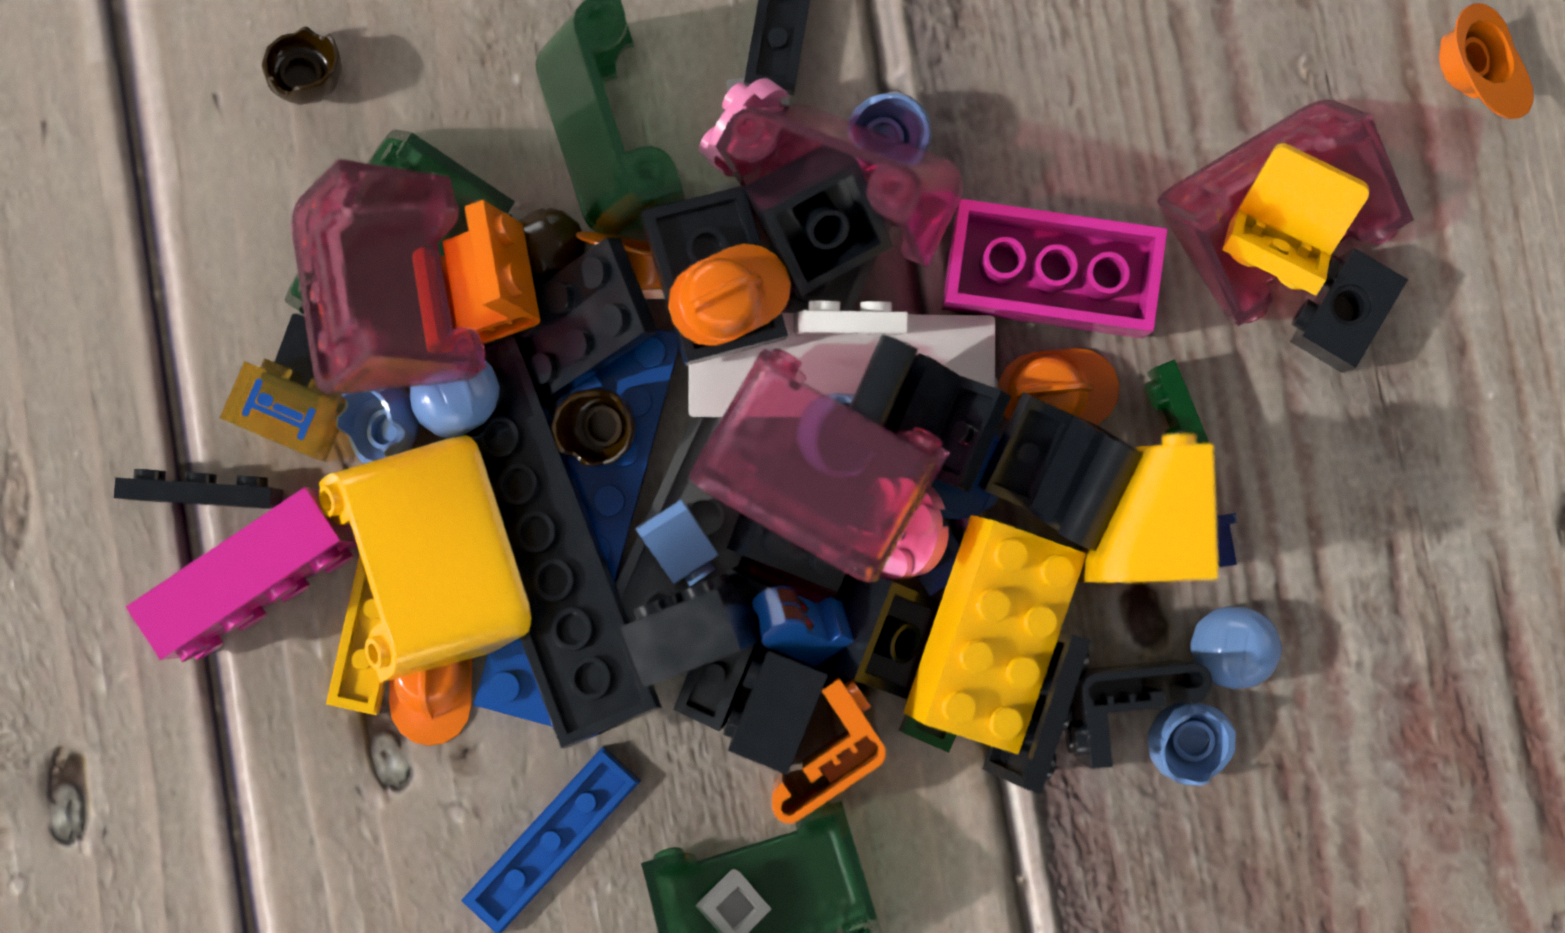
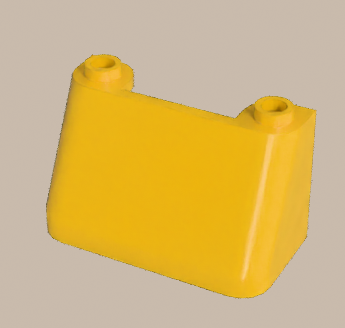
(1163, 519)
(430, 556)

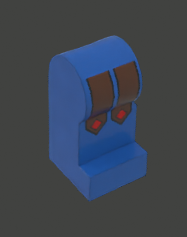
(801, 626)

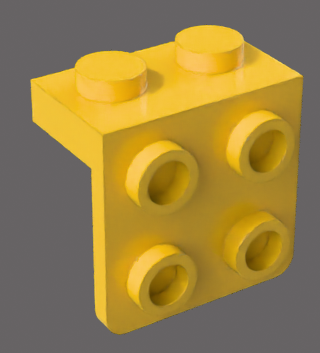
(1294, 218)

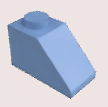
(679, 544)

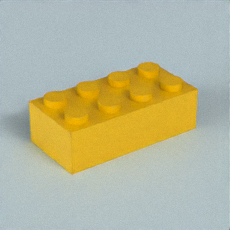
(994, 634)

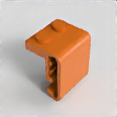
(490, 275)
(841, 759)

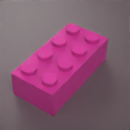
(1054, 269)
(241, 577)

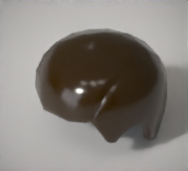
(302, 66)
(551, 242)
(594, 426)

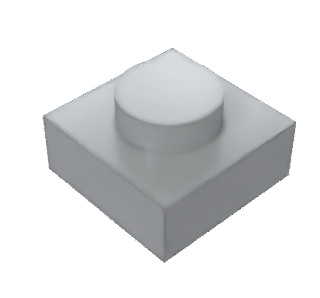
(733, 905)

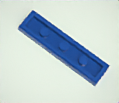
(551, 840)

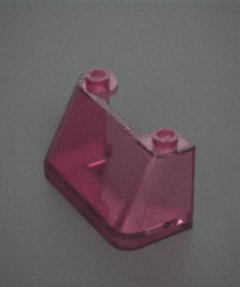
(903, 181)
(1206, 200)
(377, 280)
(817, 468)

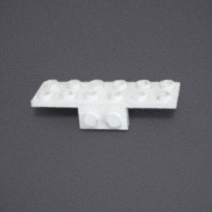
(839, 346)

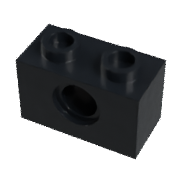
(1372, 292)

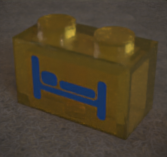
(283, 410)

